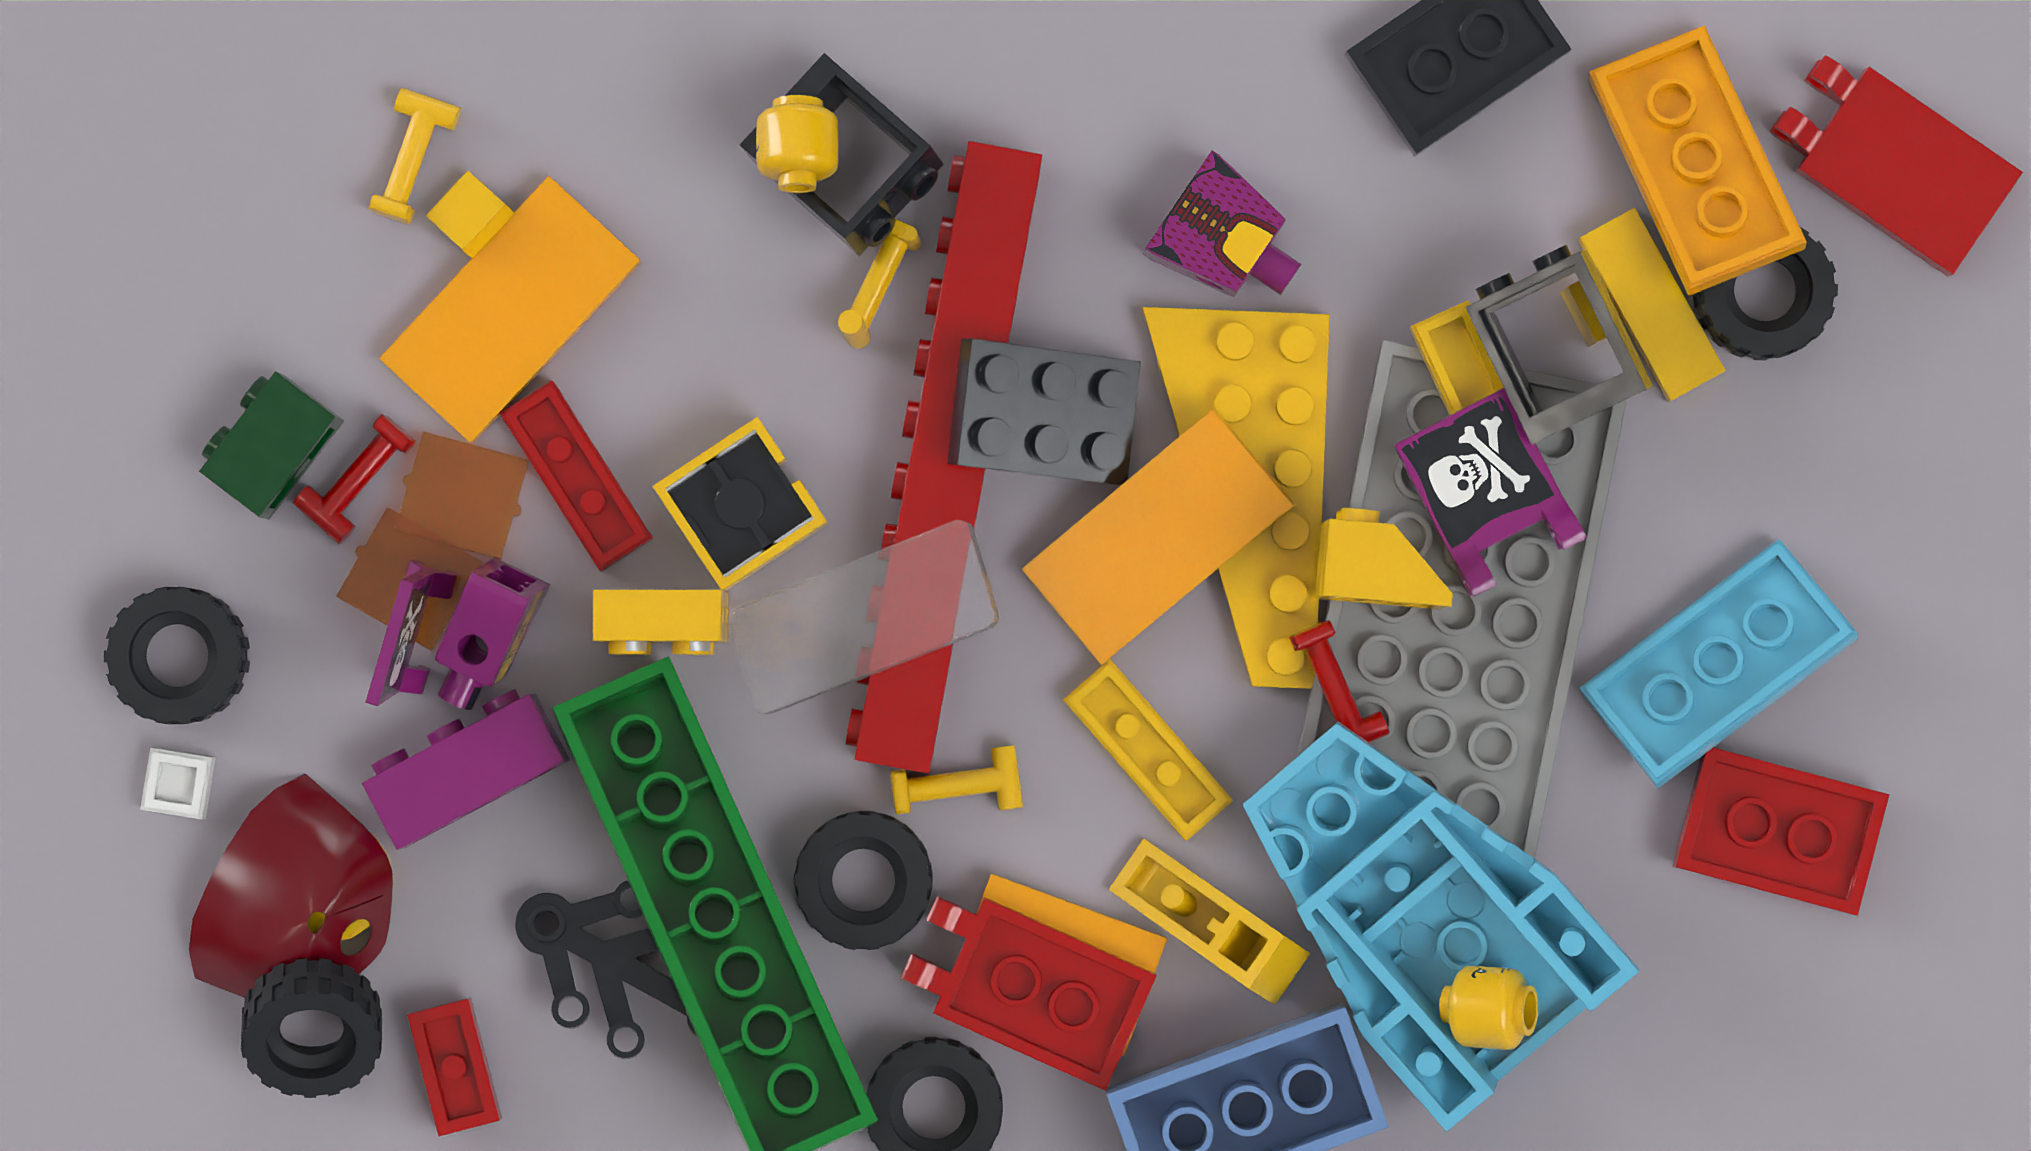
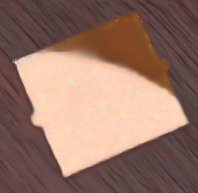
(462, 495)
(384, 563)

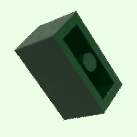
(269, 444)

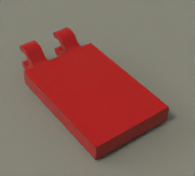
(1898, 164)
(1035, 989)

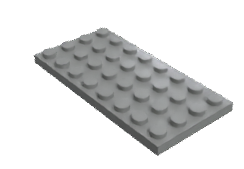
(1483, 683)

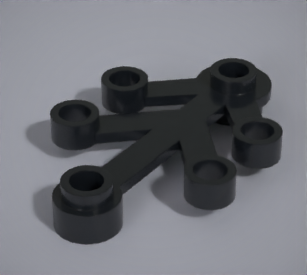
(610, 959)

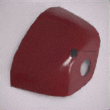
(284, 863)

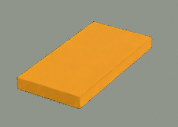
(1697, 160)
(510, 310)
(1158, 536)

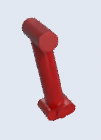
(328, 510)
(1333, 683)

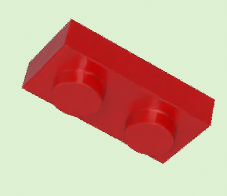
(454, 1066)

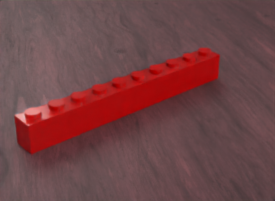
(973, 301)

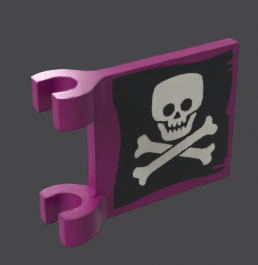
(1484, 485)
(392, 668)

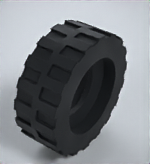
(1784, 335)
(128, 655)
(863, 928)
(942, 1059)
(311, 1069)

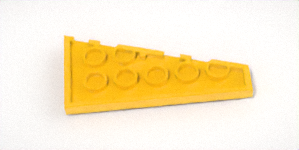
(1272, 390)

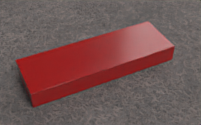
(576, 476)

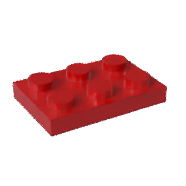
(1781, 830)

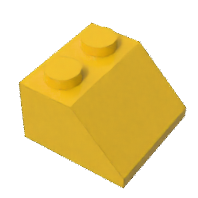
(1374, 564)

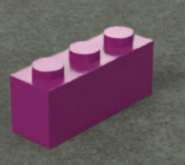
(464, 768)

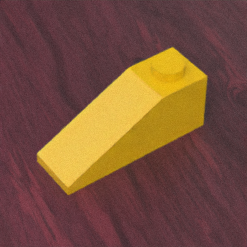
(1209, 922)

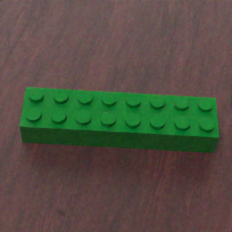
(713, 913)

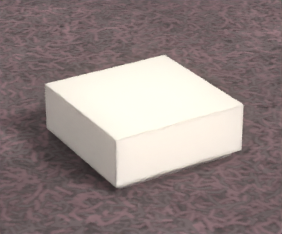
(177, 783)

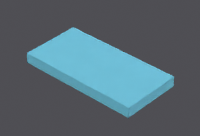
(1718, 663)

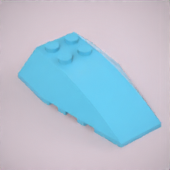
(1411, 894)

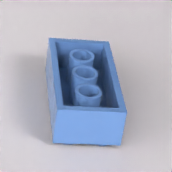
(1265, 1092)

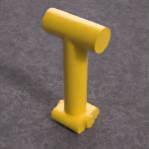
(424, 115)
(857, 320)
(1000, 778)

